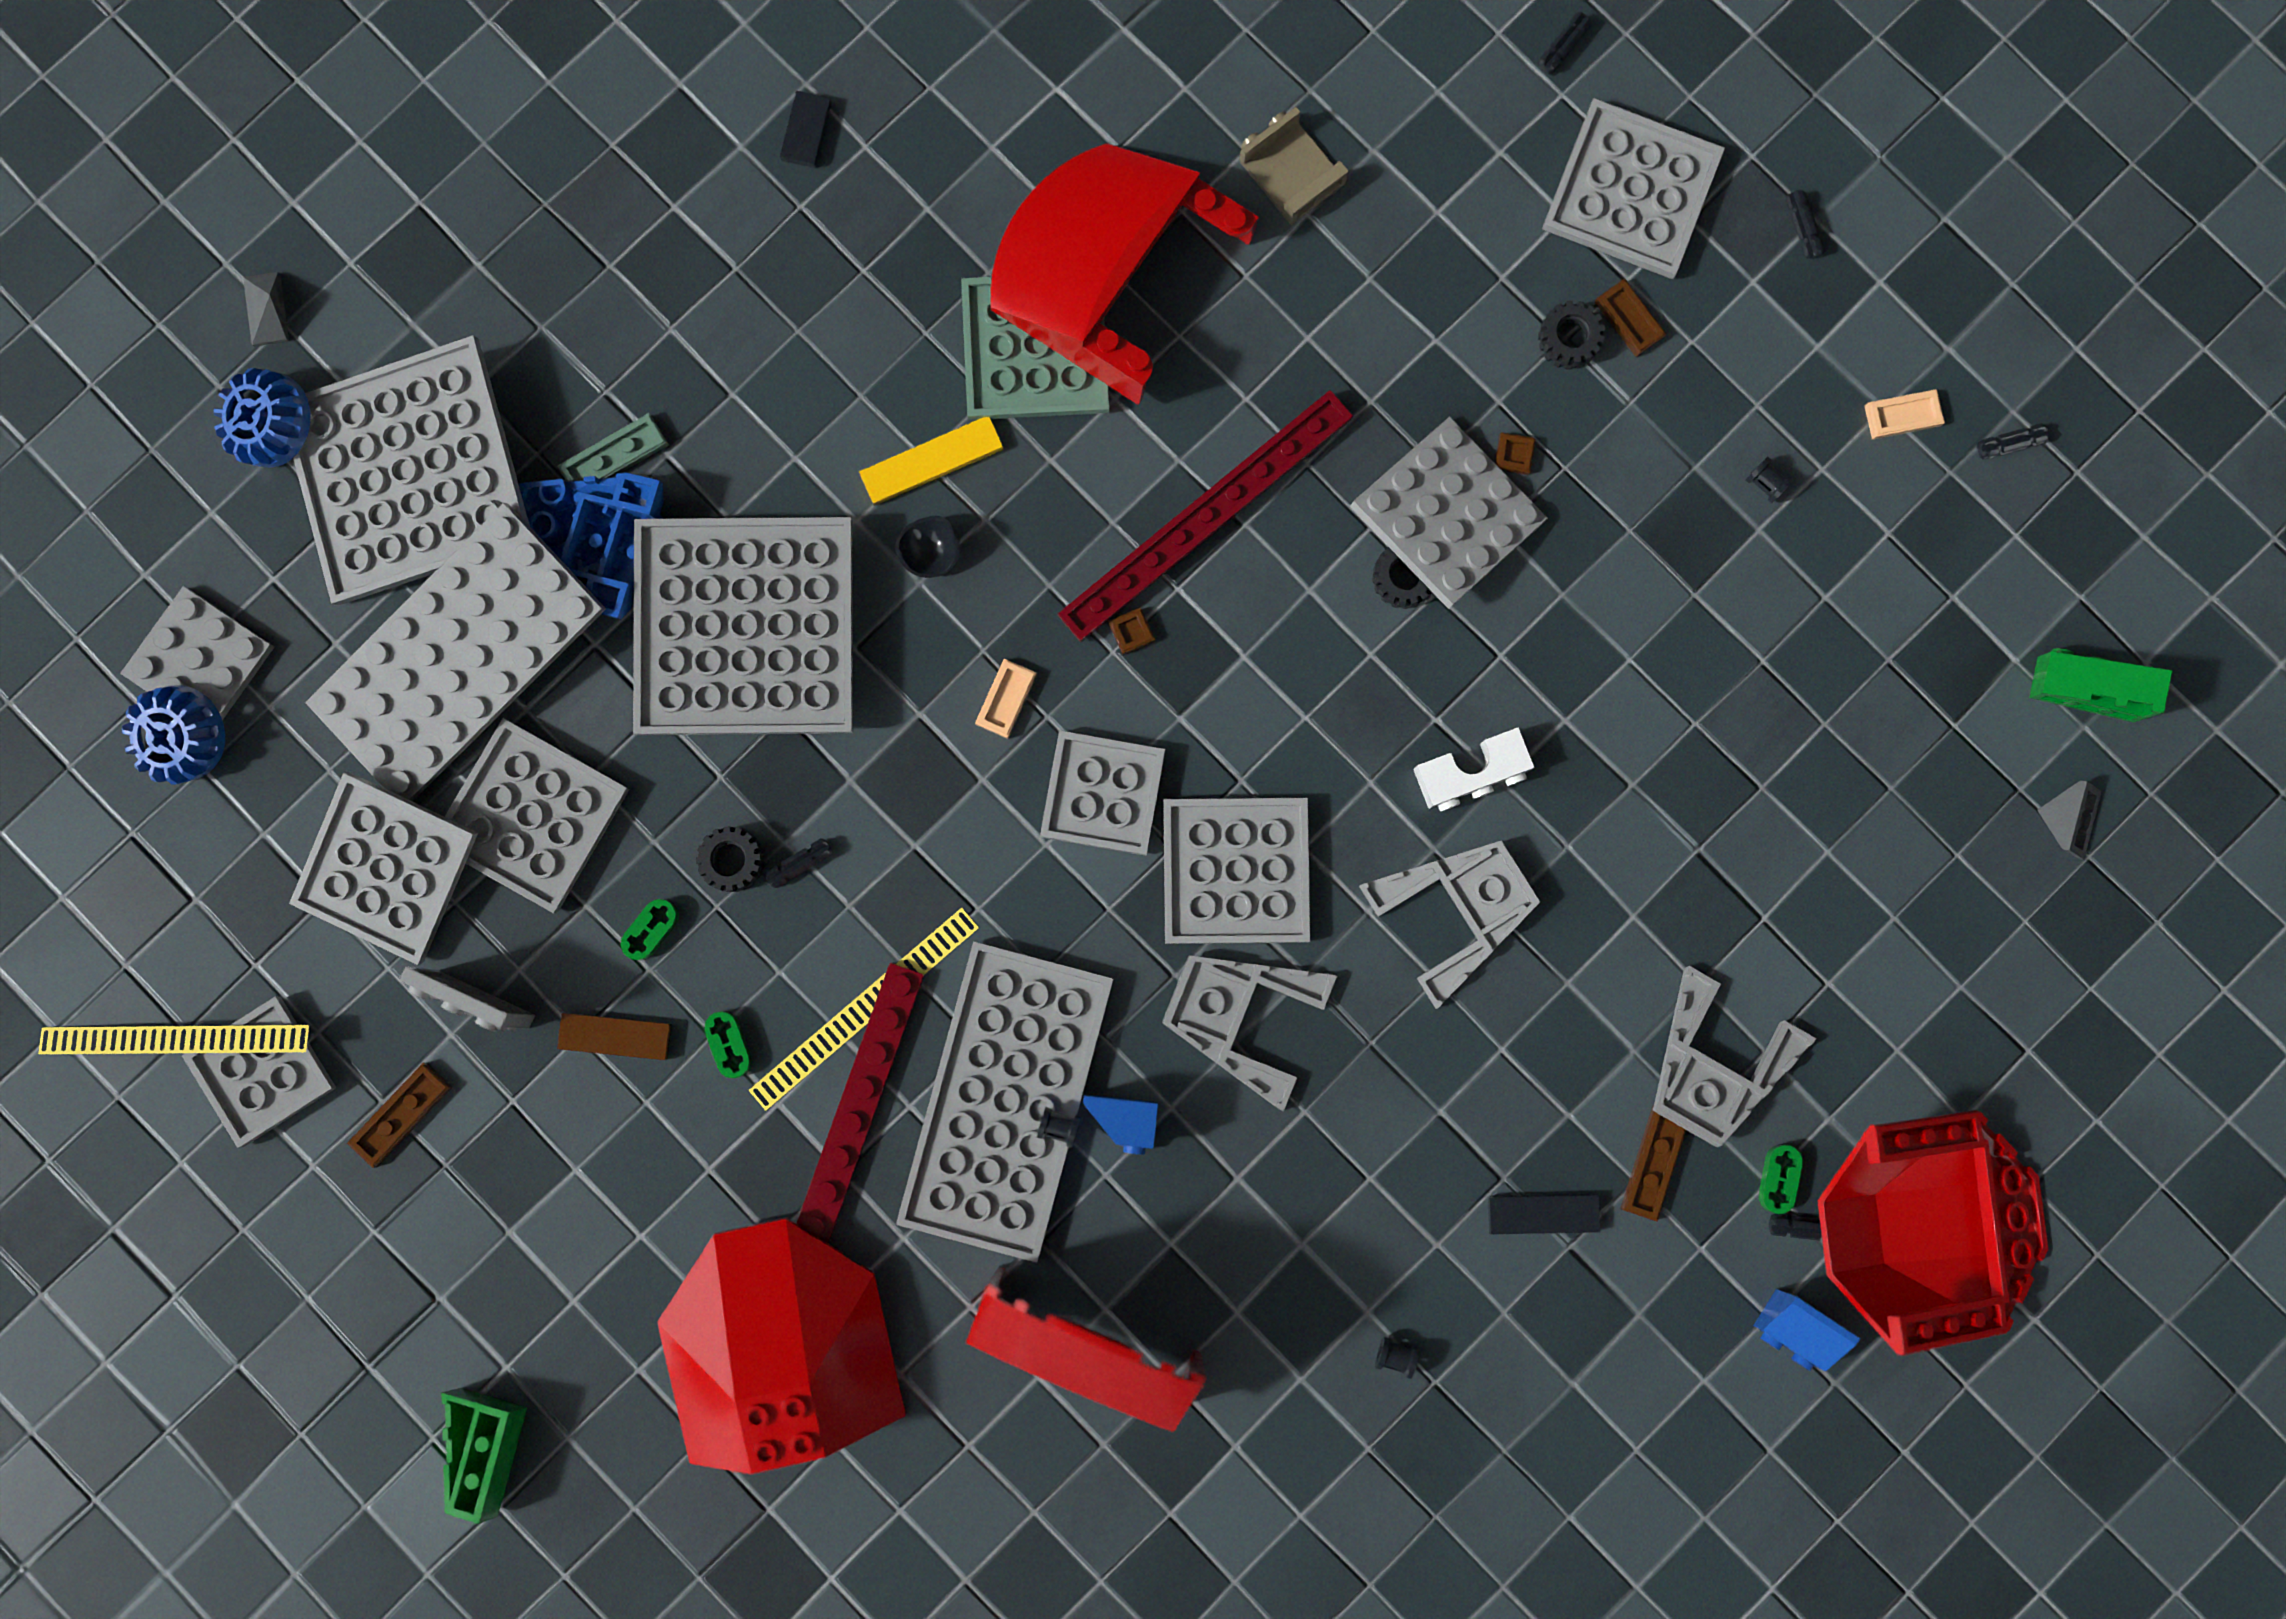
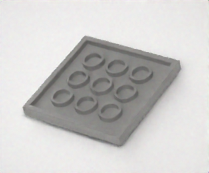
(1633, 188)
(1448, 512)
(534, 814)
(383, 868)
(1236, 871)

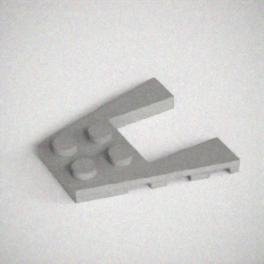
(1487, 894)
(1213, 1002)
(1704, 1093)

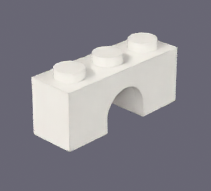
(1504, 761)

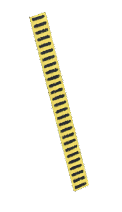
(857, 1013)
(174, 1039)

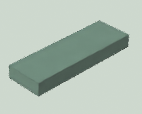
(616, 451)

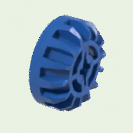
(275, 420)
(176, 723)

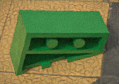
(2100, 685)
(479, 1452)

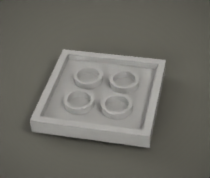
(198, 649)
(1102, 793)
(464, 998)
(259, 1089)

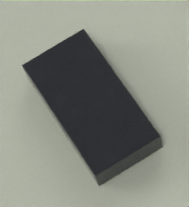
(805, 129)

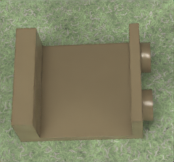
(1291, 166)

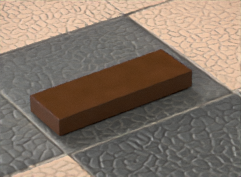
(614, 1036)
(399, 1115)
(1653, 1167)

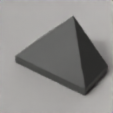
(266, 309)
(2072, 817)

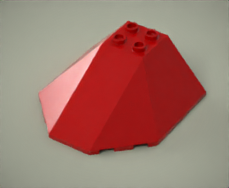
(1933, 1230)
(777, 1351)

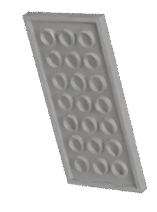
(455, 654)
(1011, 1050)

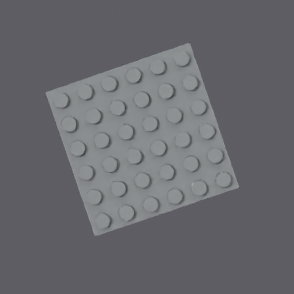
(403, 468)
(743, 626)

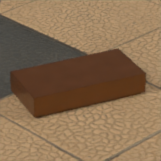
(1630, 317)

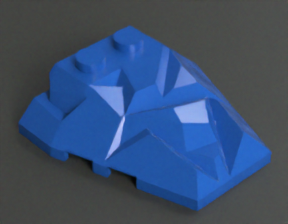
(593, 529)

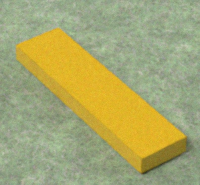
(931, 460)

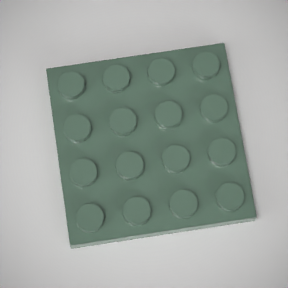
(1014, 372)

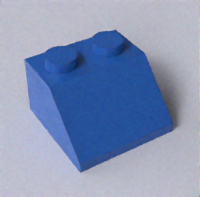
(1125, 1120)
(1804, 1331)

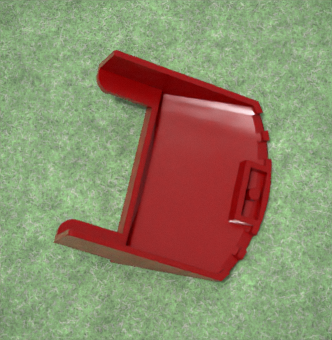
(1083, 242)
(1084, 1360)

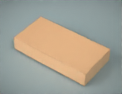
(1904, 414)
(1006, 698)

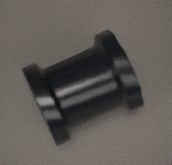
(1769, 479)
(1059, 1127)
(1397, 1357)

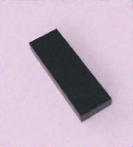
(1544, 1214)

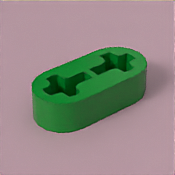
(656, 935)
(719, 1047)
(1789, 1179)

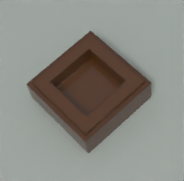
(1515, 453)
(1131, 631)

